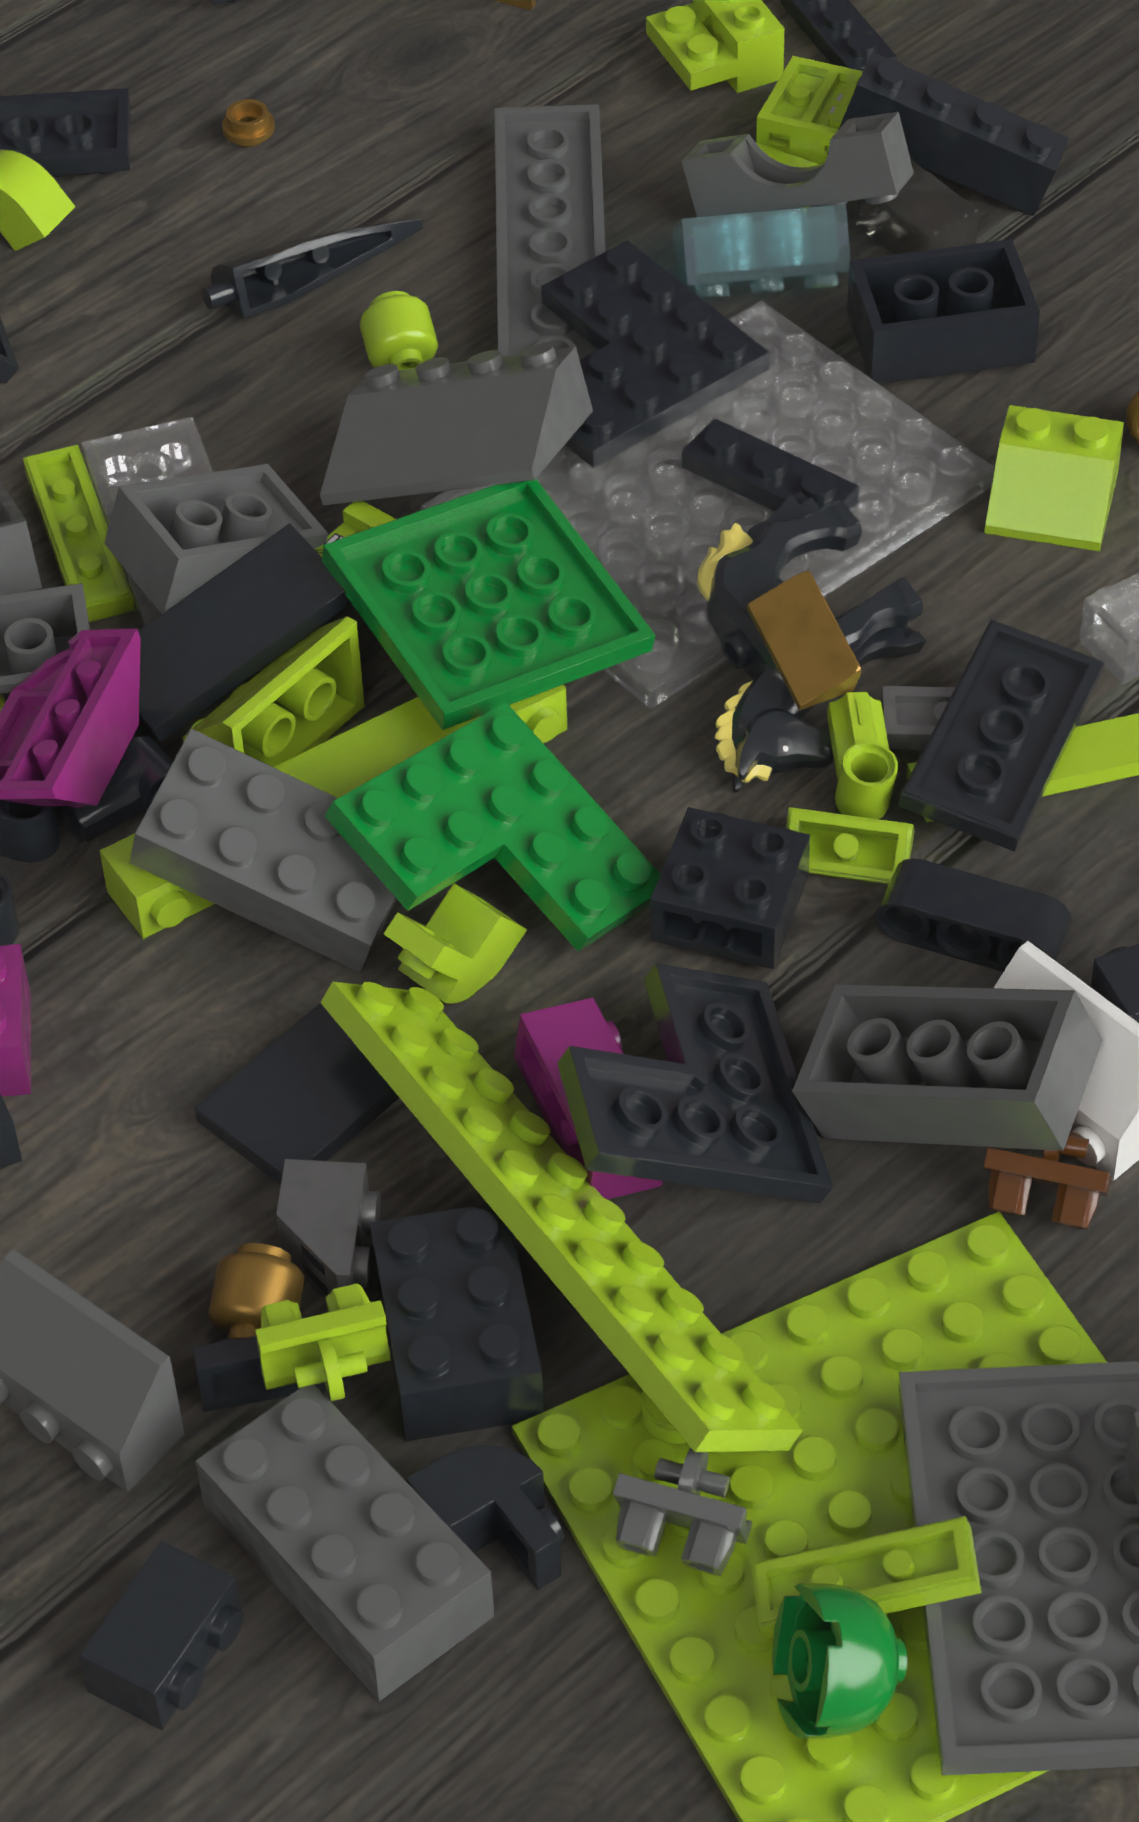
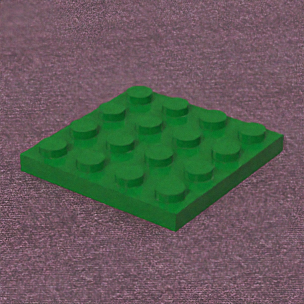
(487, 600)

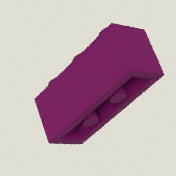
(539, 1046)

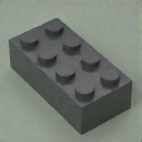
(261, 851)
(949, 1066)
(346, 1540)

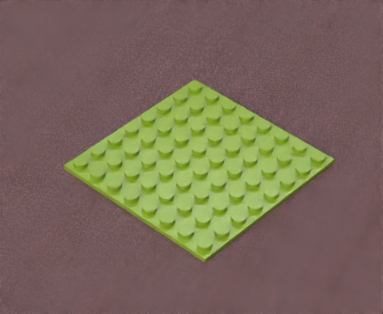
(837, 1365)

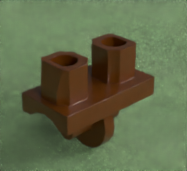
(1077, 1185)

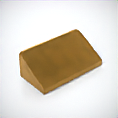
(805, 641)

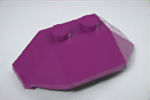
(71, 721)

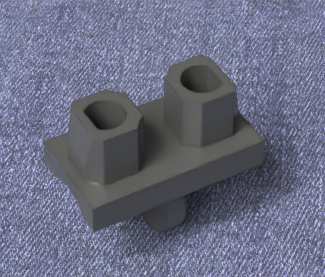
(712, 1523)

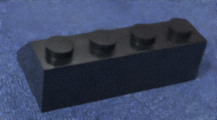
(962, 134)

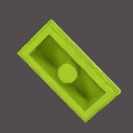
(852, 844)

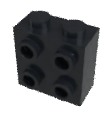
(730, 887)

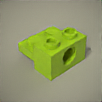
(720, 42)

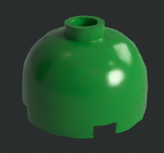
(836, 1659)

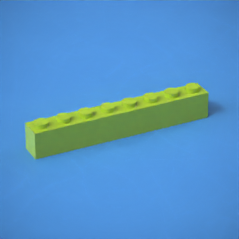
(331, 767)

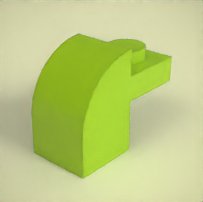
(28, 200)
(458, 947)

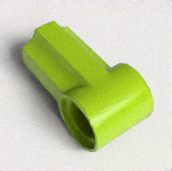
(861, 756)

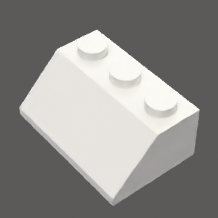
(1111, 1098)

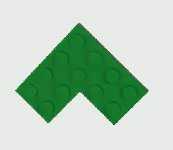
(503, 798)

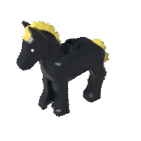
(762, 723)

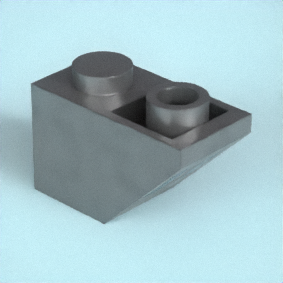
(325, 1221)

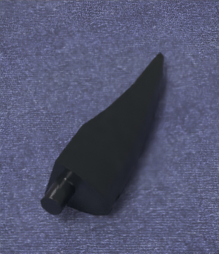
(295, 268)

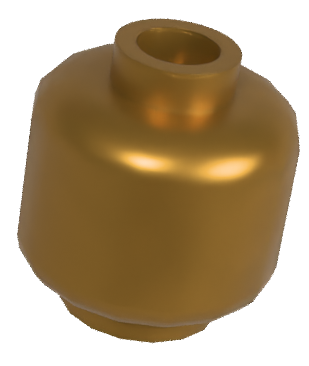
(247, 1282)

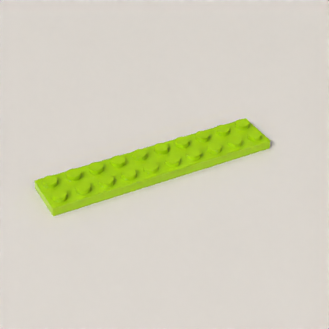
(564, 1222)

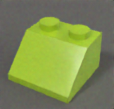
(1054, 477)

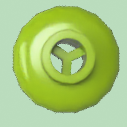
(398, 331)

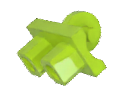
(322, 1345)

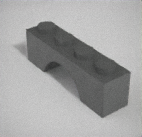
(864, 161)

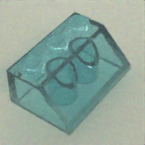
(763, 250)

